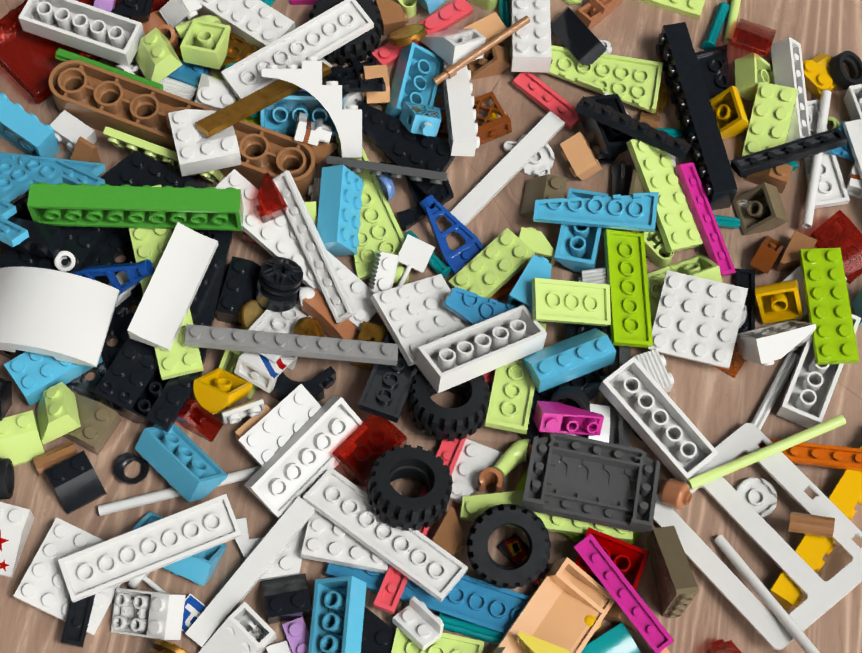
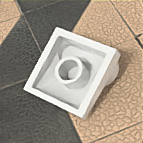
(214, 92)

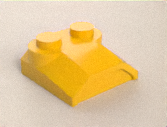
(817, 75)

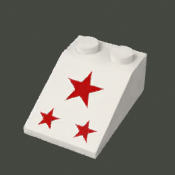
(14, 530)

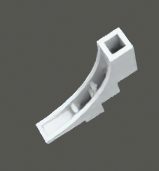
(347, 121)

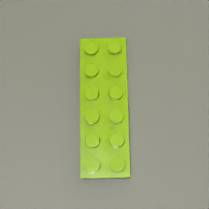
(628, 288)
(828, 306)

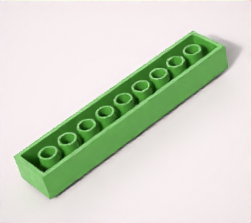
(136, 206)

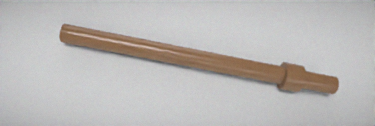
(451, 70)

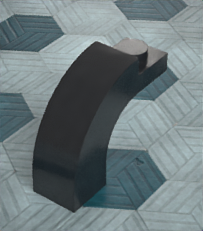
(315, 386)

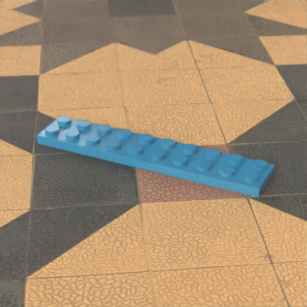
(467, 601)

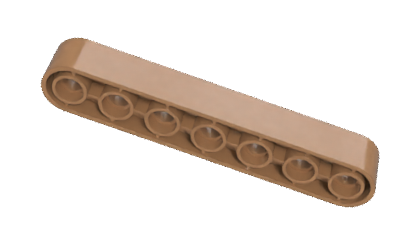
(142, 111)

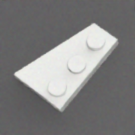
(470, 463)

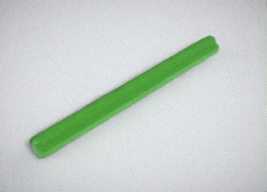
(64, 55)

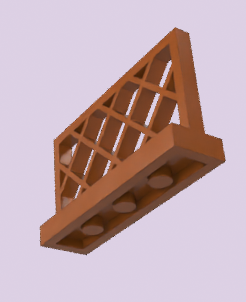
(491, 128)

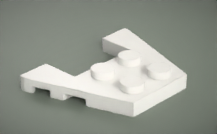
(286, 564)

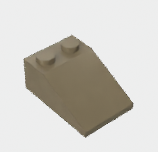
(96, 422)

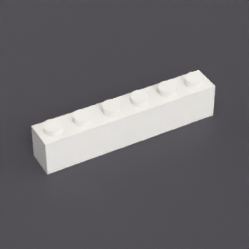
(789, 72)
(460, 113)

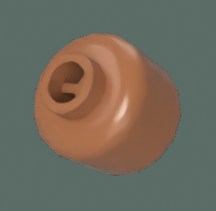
(675, 493)

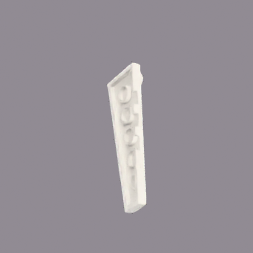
(831, 185)

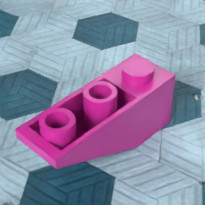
(562, 418)

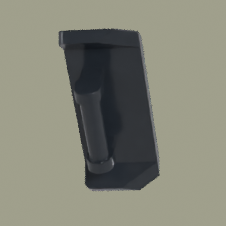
(577, 37)

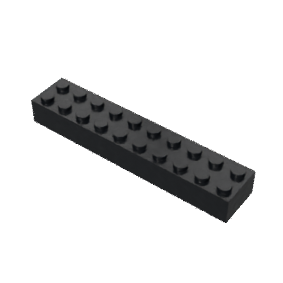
(696, 115)

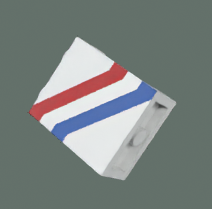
(262, 370)

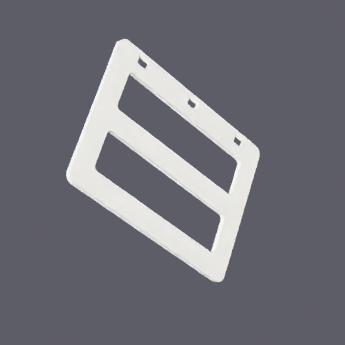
(820, 593)

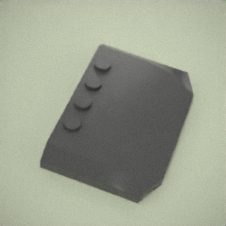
(592, 482)

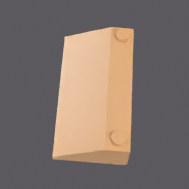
(559, 610)

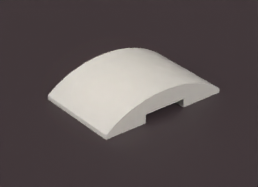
(55, 314)

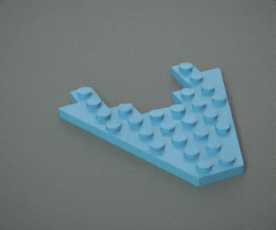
(21, 170)

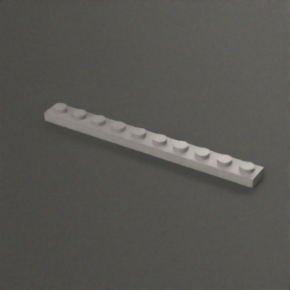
(291, 344)

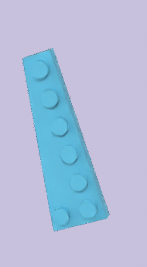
(616, 212)

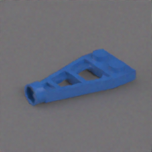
(461, 256)
(134, 271)

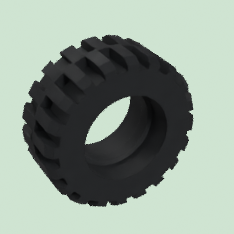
(360, 46)
(448, 422)
(404, 510)
(538, 546)

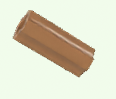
(54, 457)
(811, 524)

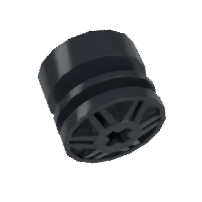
(279, 284)

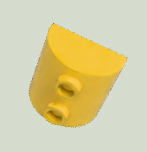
(729, 113)
(779, 301)
(220, 390)

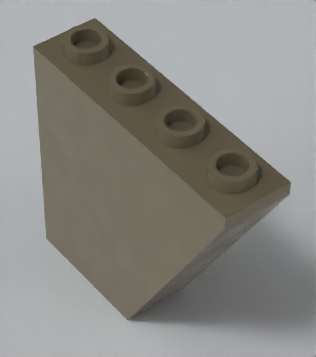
(671, 571)

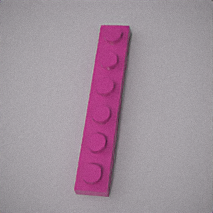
(704, 218)
(624, 594)

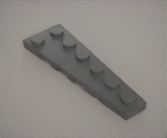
(396, 171)

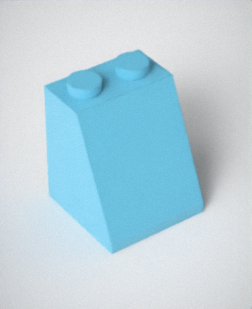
(522, 292)

